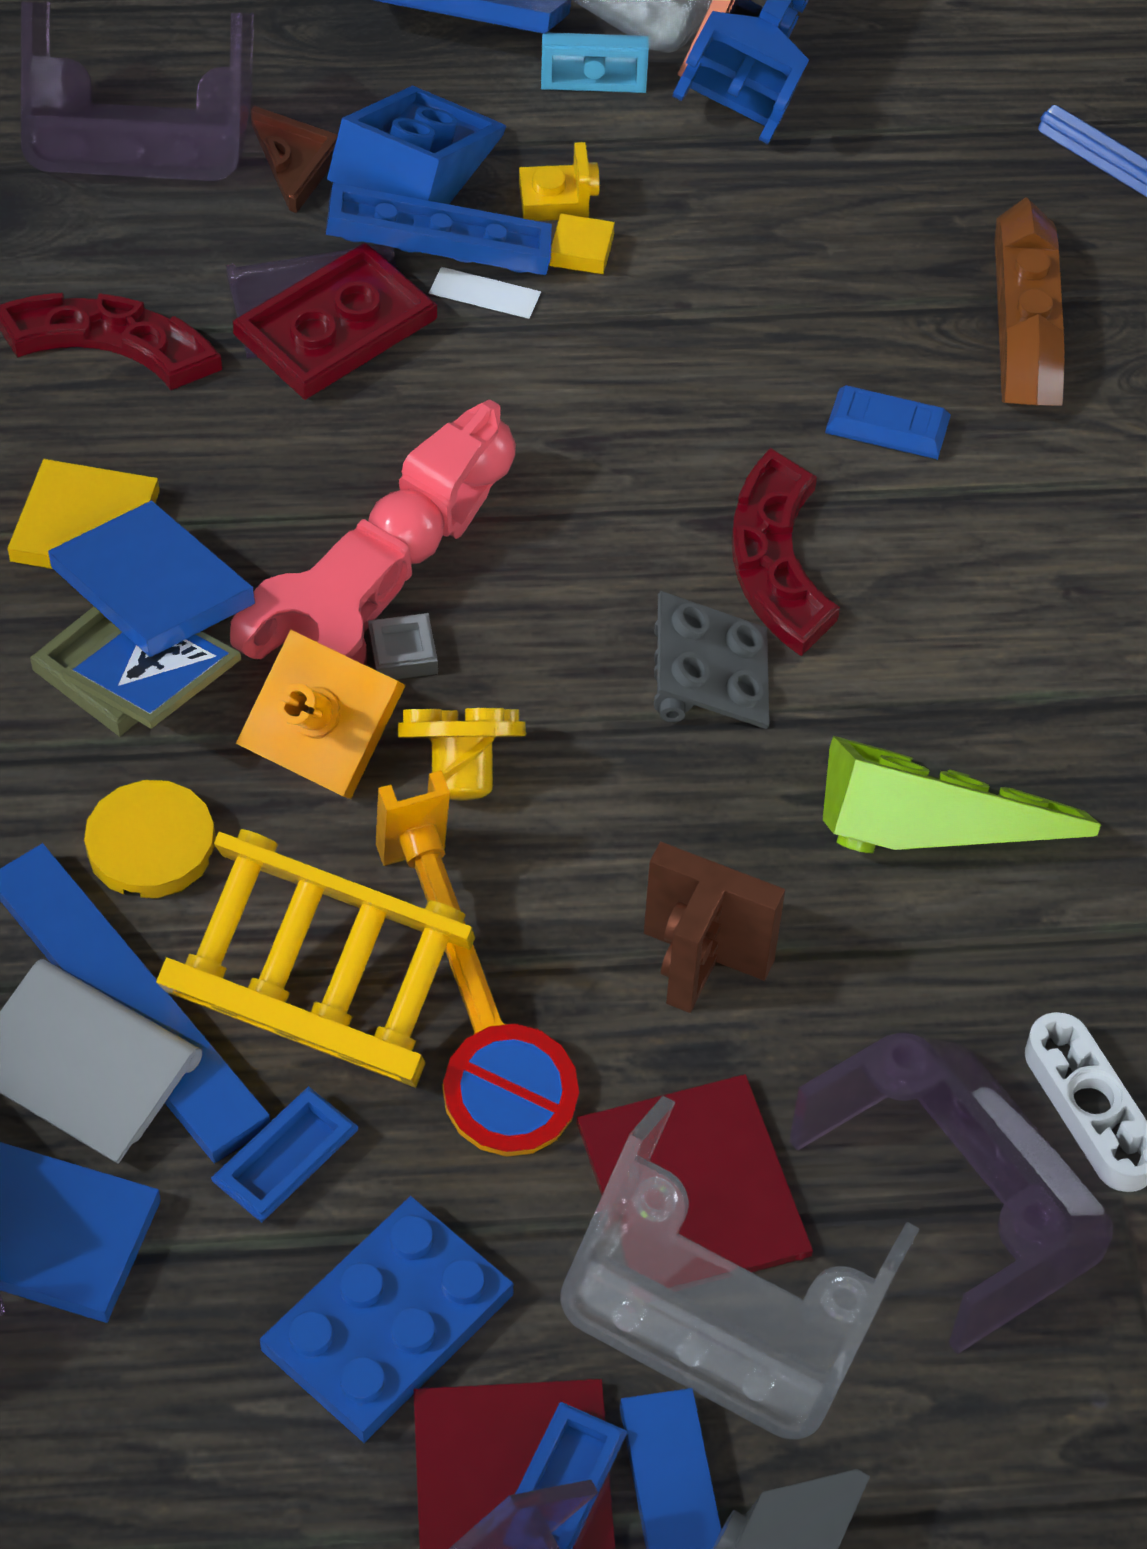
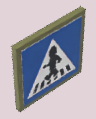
(147, 685)

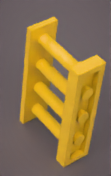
(328, 1023)

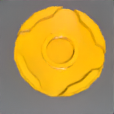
(150, 838)

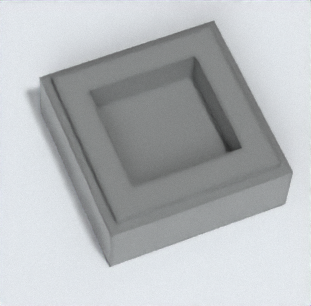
(403, 646)

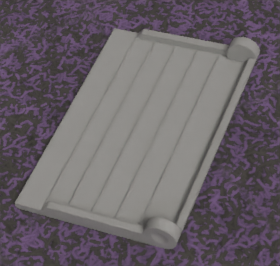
(87, 1060)

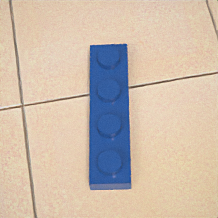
(439, 229)

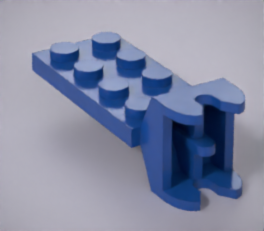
(748, 63)

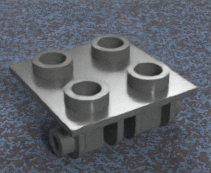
(709, 662)

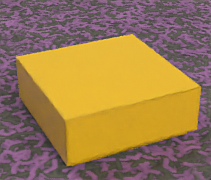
(581, 243)

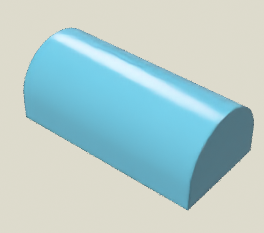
(594, 62)

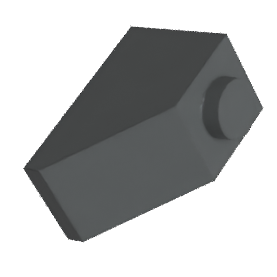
(797, 1515)

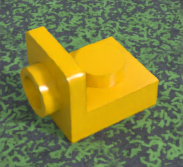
(560, 188)

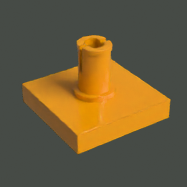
(320, 714)

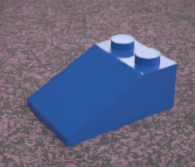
(412, 146)

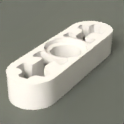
(1093, 1071)

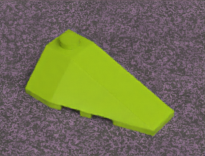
(894, 804)

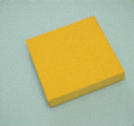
(70, 502)

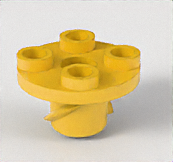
(463, 747)

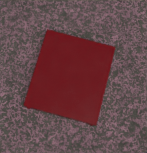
(724, 1162)
(479, 1446)

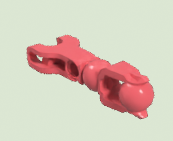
(365, 570)

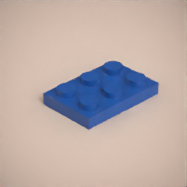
(386, 1318)

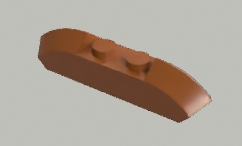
(1029, 307)

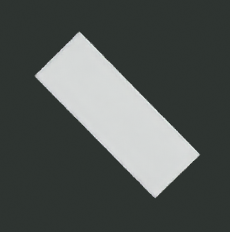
(485, 292)

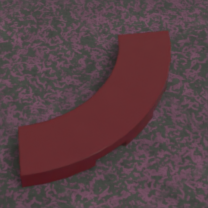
(111, 324)
(765, 554)

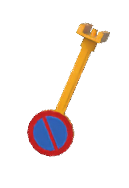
(508, 1082)

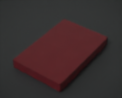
(334, 320)

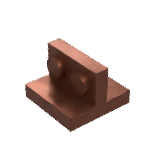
(707, 919)

